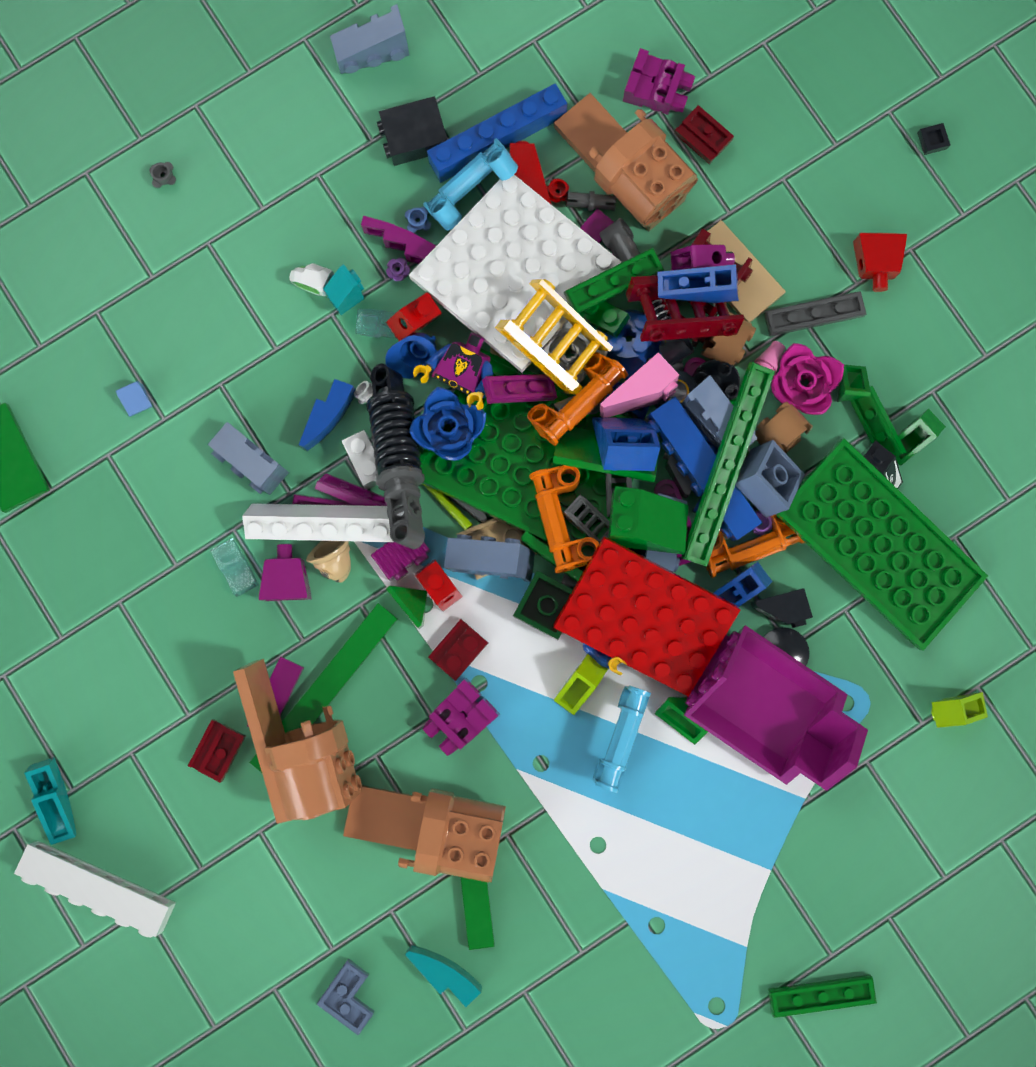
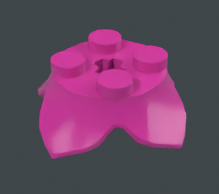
(822, 373)

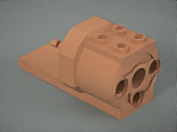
(631, 164)
(305, 768)
(445, 830)

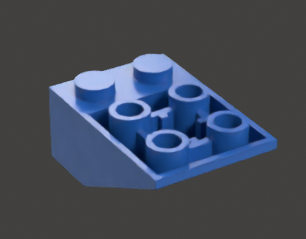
(626, 444)

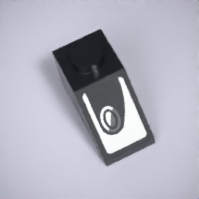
(884, 462)
(786, 608)

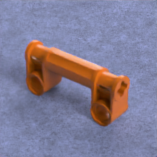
(603, 375)
(553, 517)
(752, 549)

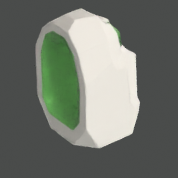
(311, 278)

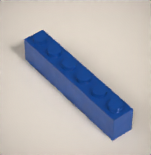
(507, 126)
(696, 461)

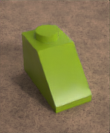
(580, 684)
(959, 710)

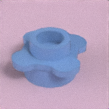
(415, 213)

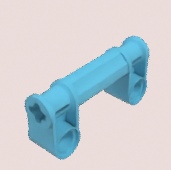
(494, 159)
(611, 769)

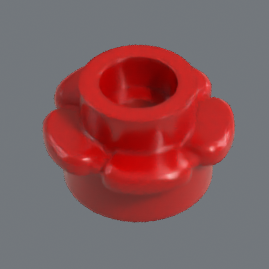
(562, 186)

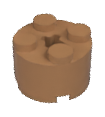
(728, 348)
(783, 427)

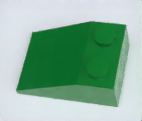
(647, 521)

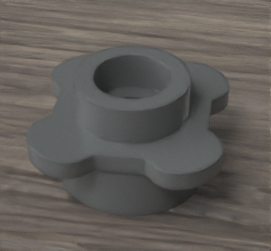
(156, 171)

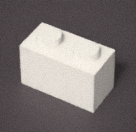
(362, 457)

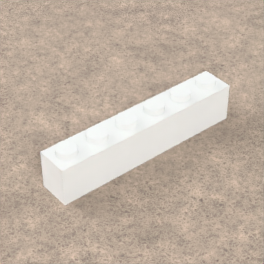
(317, 522)
(95, 889)

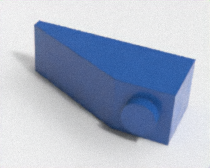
(700, 284)
(744, 585)

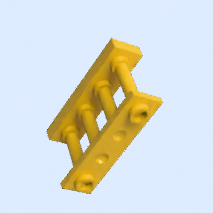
(531, 346)

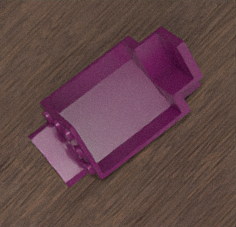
(776, 711)

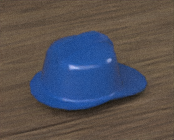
(410, 352)

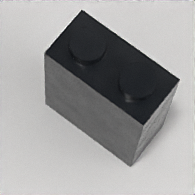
(411, 130)

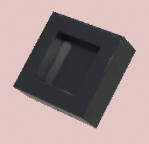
(933, 139)

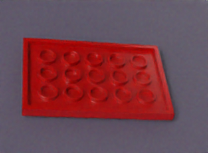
(646, 616)

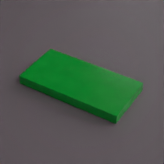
(580, 450)
(19, 472)

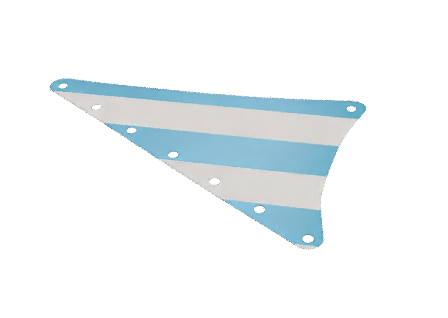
(689, 821)

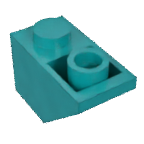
(344, 289)

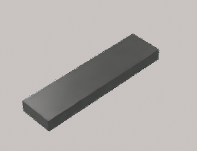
(815, 313)

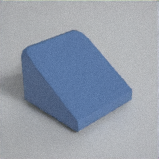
(134, 398)

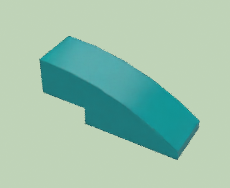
(51, 800)
(444, 974)

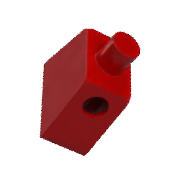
(879, 257)
(416, 315)
(438, 585)

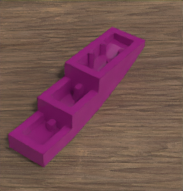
(398, 238)

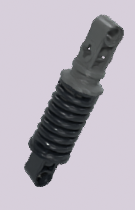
(396, 455)

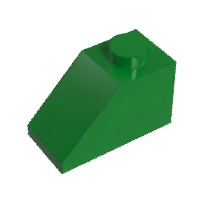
(919, 434)

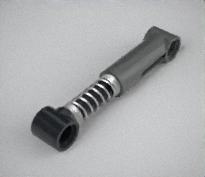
(620, 242)

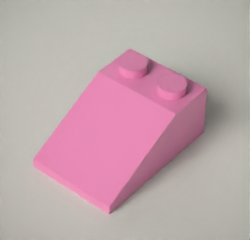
(644, 388)

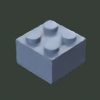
(769, 479)

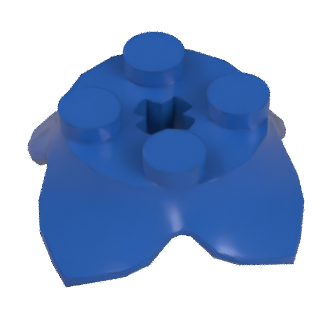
(635, 353)
(444, 408)

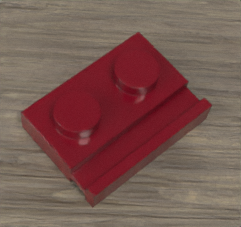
(703, 134)
(458, 650)
(216, 750)

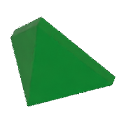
(853, 383)
(412, 602)
(673, 712)

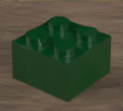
(543, 604)

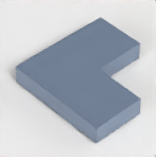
(340, 998)

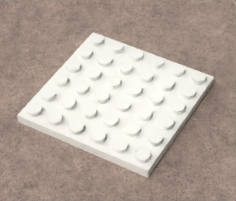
(494, 254)

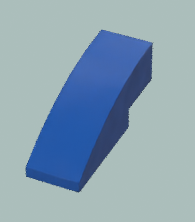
(327, 414)

